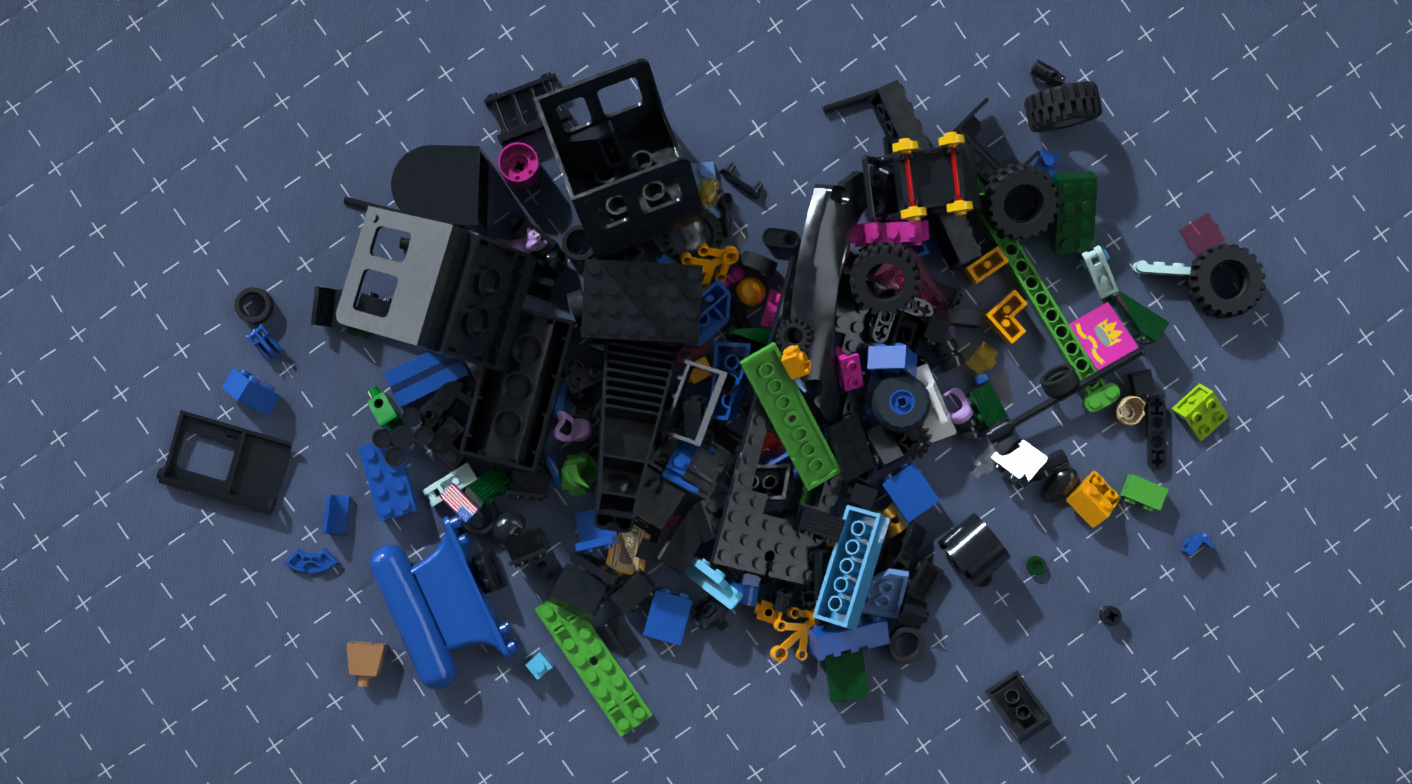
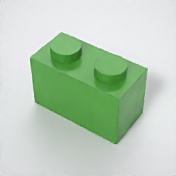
(1144, 493)

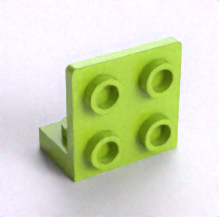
(1201, 411)

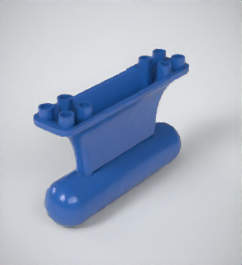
(439, 605)

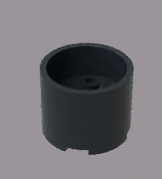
(974, 549)

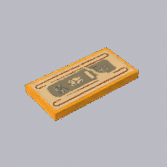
(622, 555)

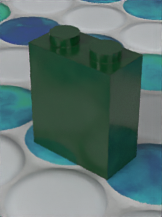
(846, 676)

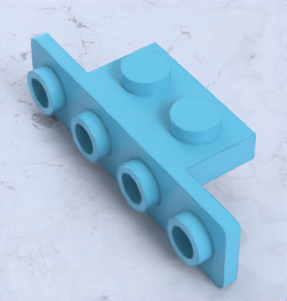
(713, 582)

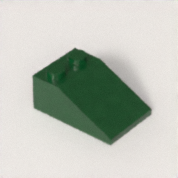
(1138, 319)

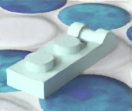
(1159, 268)
(1100, 272)
(461, 477)

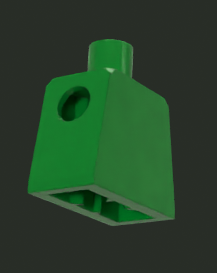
(384, 409)

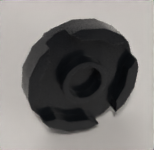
(710, 614)

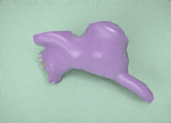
(529, 243)

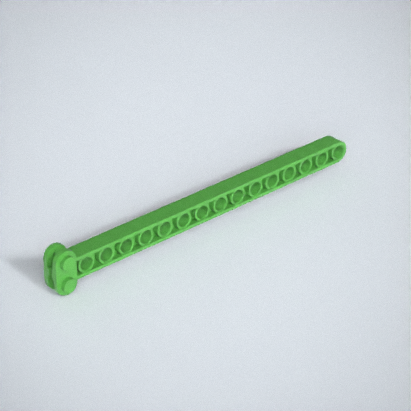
(1099, 394)

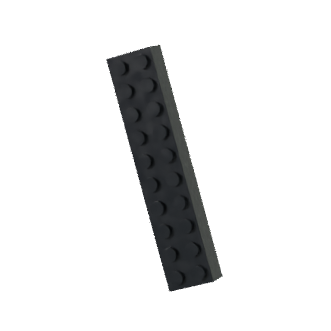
(899, 122)

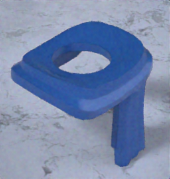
(552, 464)

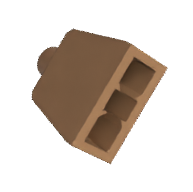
(365, 660)

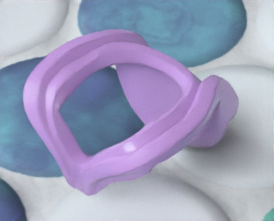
(965, 412)
(580, 428)

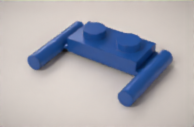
(679, 463)

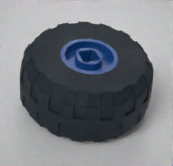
(901, 403)

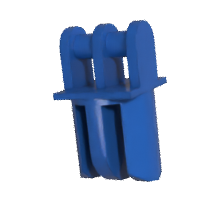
(263, 340)

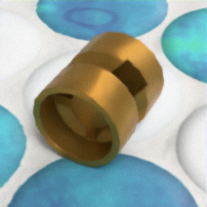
(896, 524)

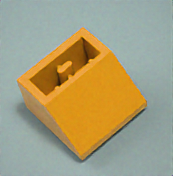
(1093, 499)

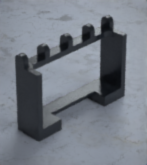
(723, 385)

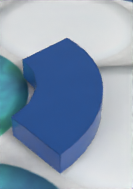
(311, 563)

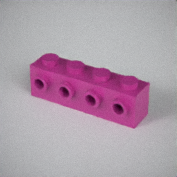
(890, 232)

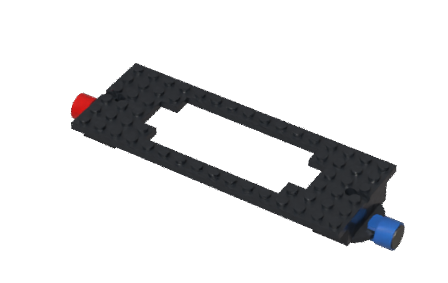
(765, 546)

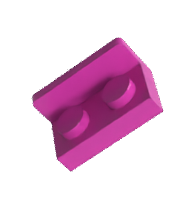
(770, 308)
(848, 370)

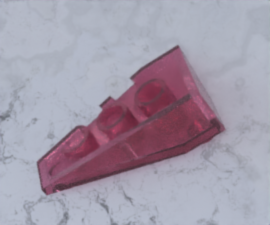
(929, 291)

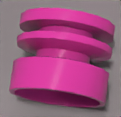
(515, 155)

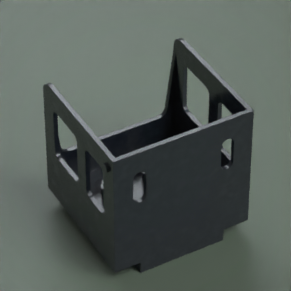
(640, 197)
(452, 290)

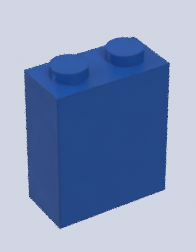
(909, 491)
(668, 616)

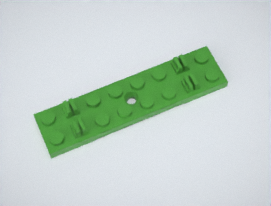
(781, 400)
(605, 679)

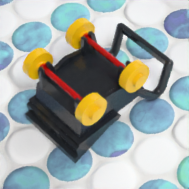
(929, 179)

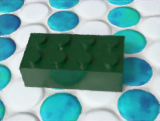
(1075, 222)

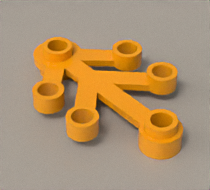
(709, 265)
(801, 632)

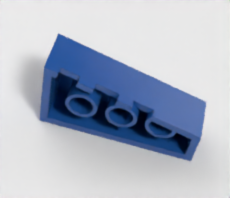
(727, 359)
(834, 638)

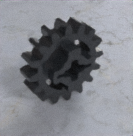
(909, 447)

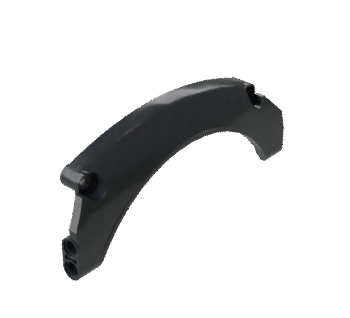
(817, 280)

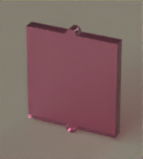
(1201, 234)

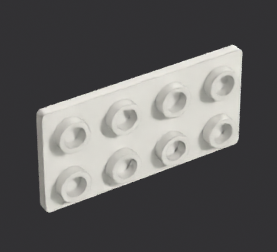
(938, 419)

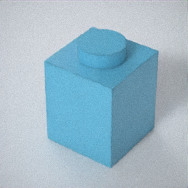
(539, 664)

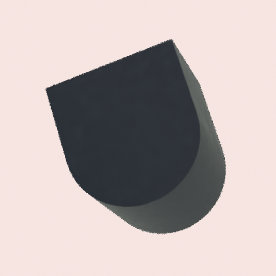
(444, 185)

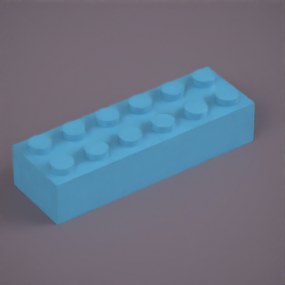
(851, 568)

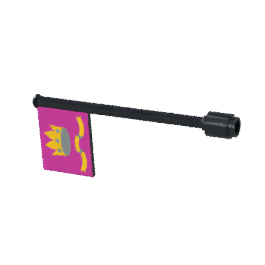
(1106, 345)

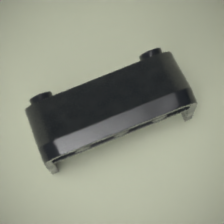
(985, 163)

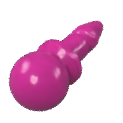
(736, 275)

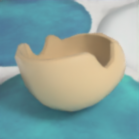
(1130, 410)

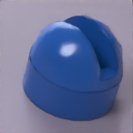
(985, 377)

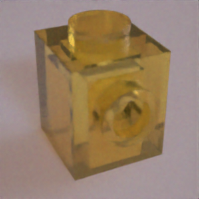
(982, 358)

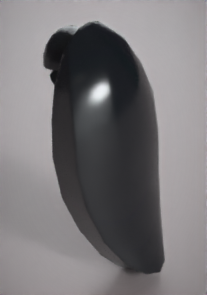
(1060, 485)

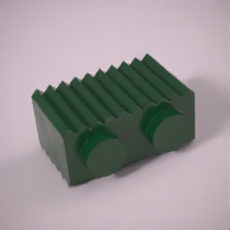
(986, 405)
(487, 487)

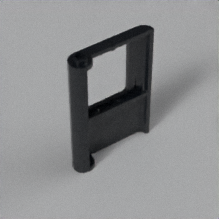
(253, 473)

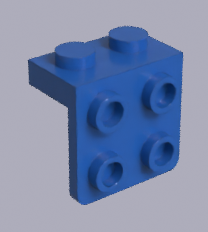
(591, 536)

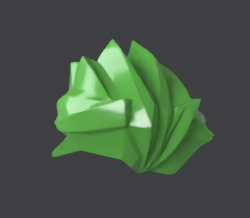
(578, 473)

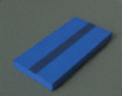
(423, 376)

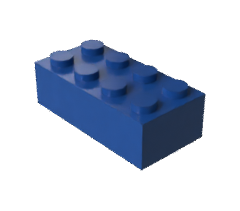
(389, 485)

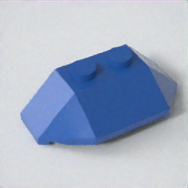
(714, 310)

